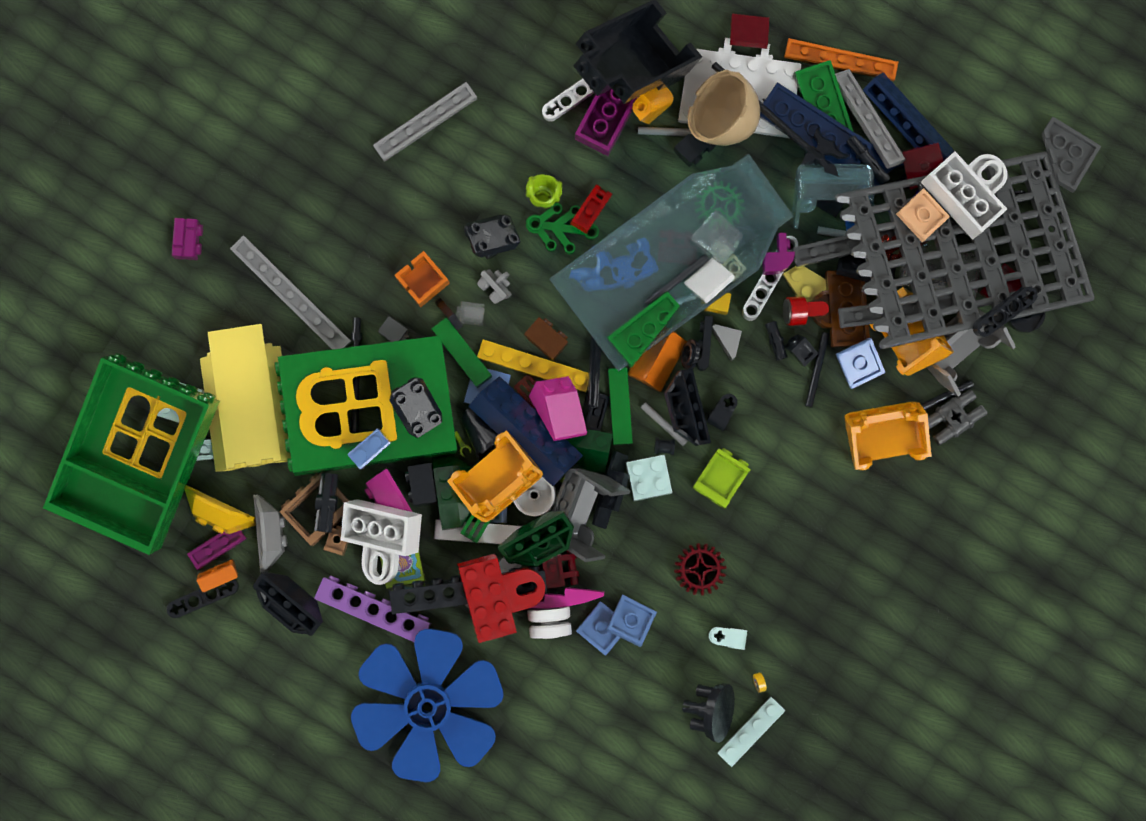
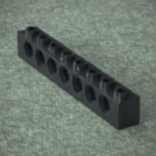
(439, 600)

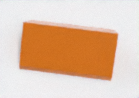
(658, 362)

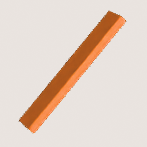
(840, 59)

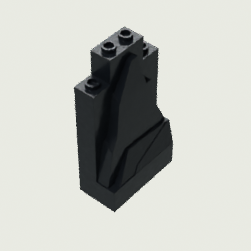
(633, 54)

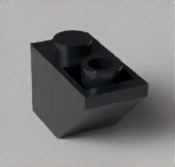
(691, 150)

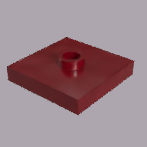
(922, 161)

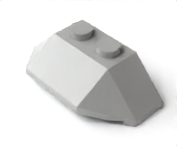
(269, 533)

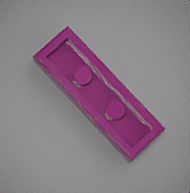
(215, 548)

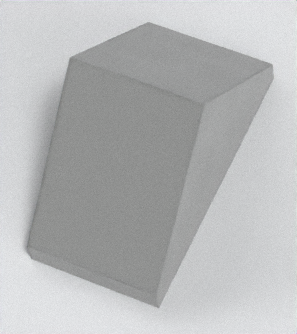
(728, 339)

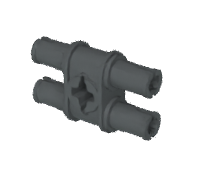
(963, 422)

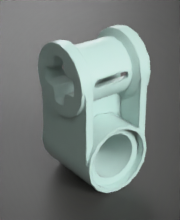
(731, 637)

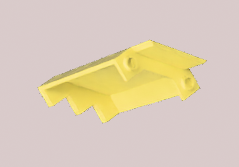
(249, 415)

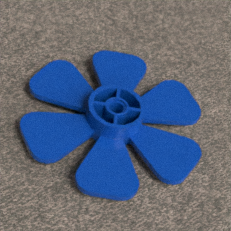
(418, 754)

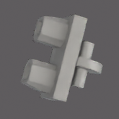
(489, 279)

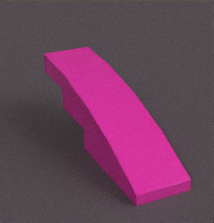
(572, 597)

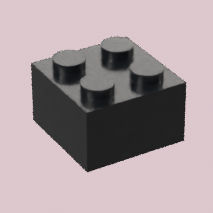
(422, 485)

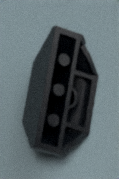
(686, 408)
(288, 603)

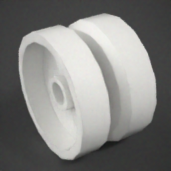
(542, 504)
(550, 625)

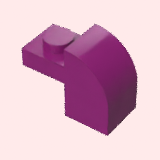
(778, 261)

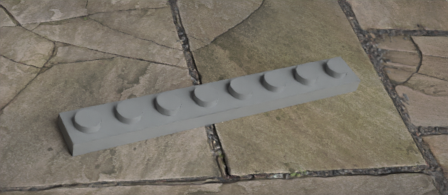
(289, 294)

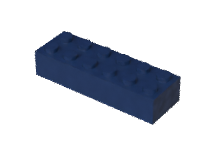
(506, 410)

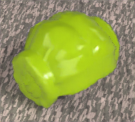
(543, 190)

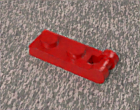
(591, 209)

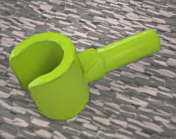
(462, 445)

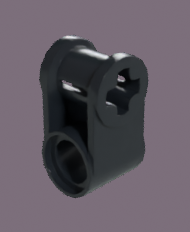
(720, 414)

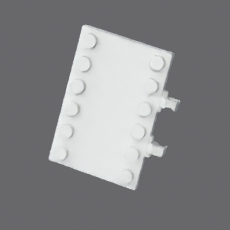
(759, 71)

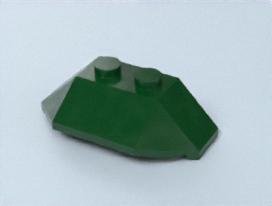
(451, 508)
(538, 540)

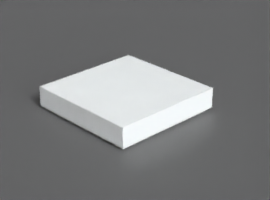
(709, 280)

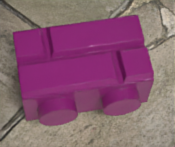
(186, 239)

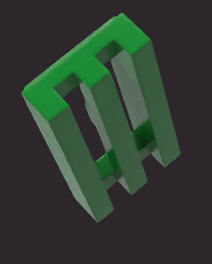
(469, 536)

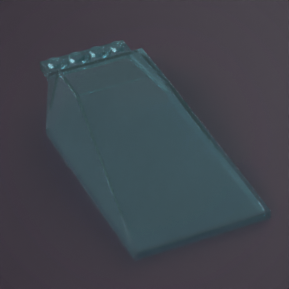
(654, 246)

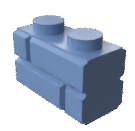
(369, 448)

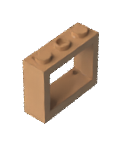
(302, 494)

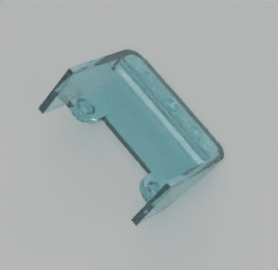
(815, 185)

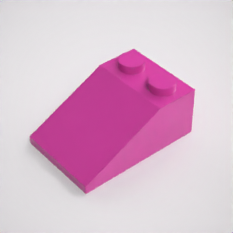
(559, 408)

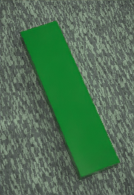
(462, 352)
(620, 406)

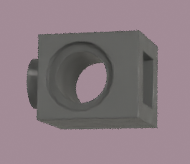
(393, 330)

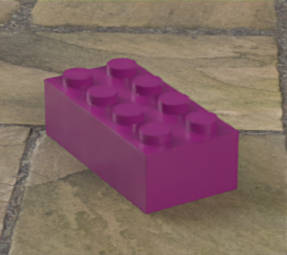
(604, 122)

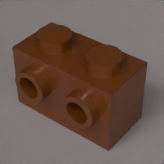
(546, 338)

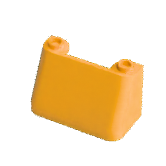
(652, 104)
(919, 354)
(888, 433)
(496, 479)

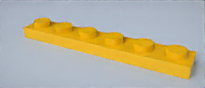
(531, 364)

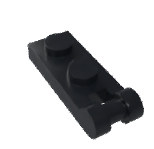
(705, 343)

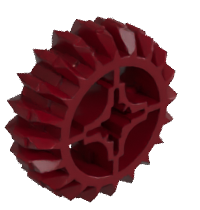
(701, 578)

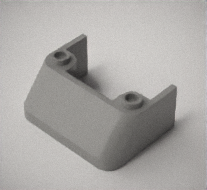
(964, 344)

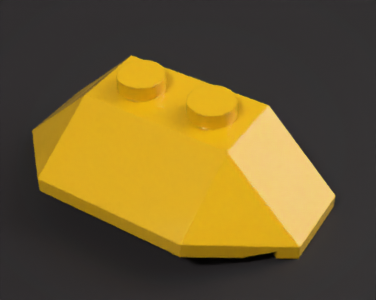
(216, 513)

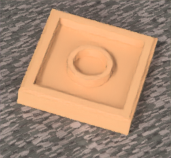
(922, 215)

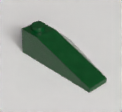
(594, 448)

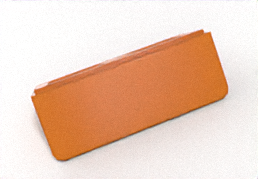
(217, 576)

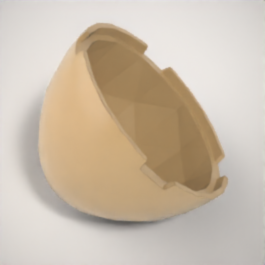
(724, 109)

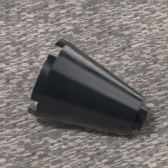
(479, 433)

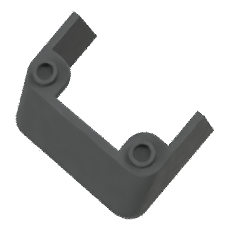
(576, 500)

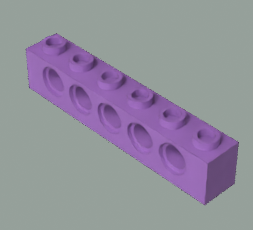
(326, 595)

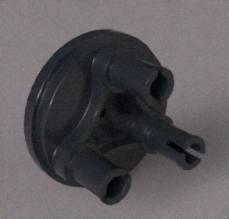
(716, 712)

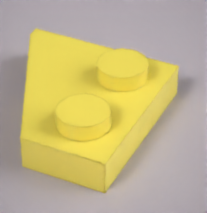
(805, 282)

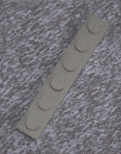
(869, 120)
(425, 121)

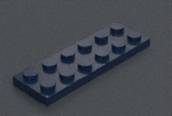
(806, 118)

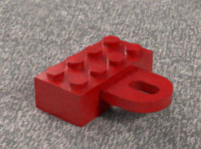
(494, 595)

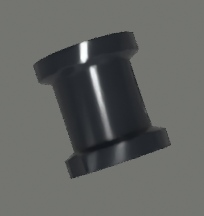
(664, 446)

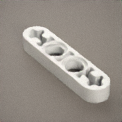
(575, 100)

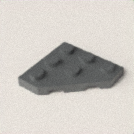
(1069, 153)

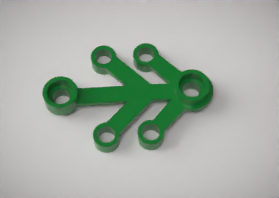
(557, 228)

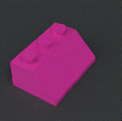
(386, 492)

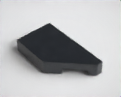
(449, 314)

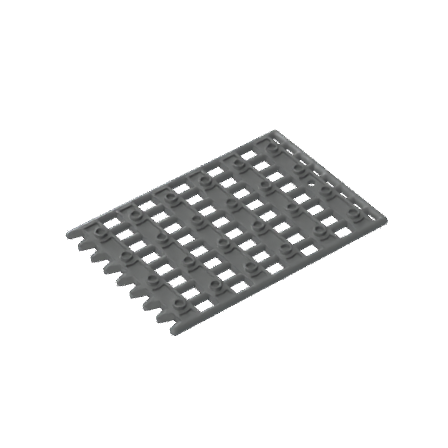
(931, 315)

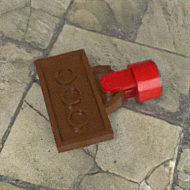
(823, 309)

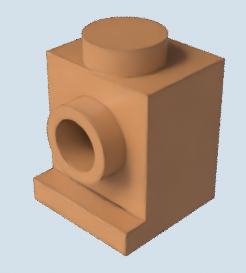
(331, 546)

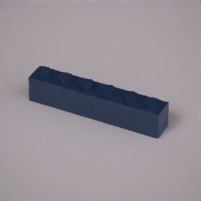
(904, 114)

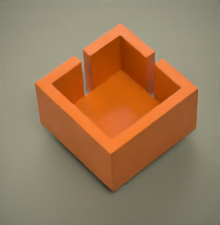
(423, 281)

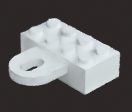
(965, 192)
(382, 533)

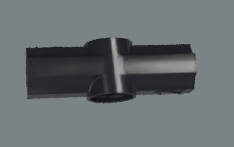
(326, 502)

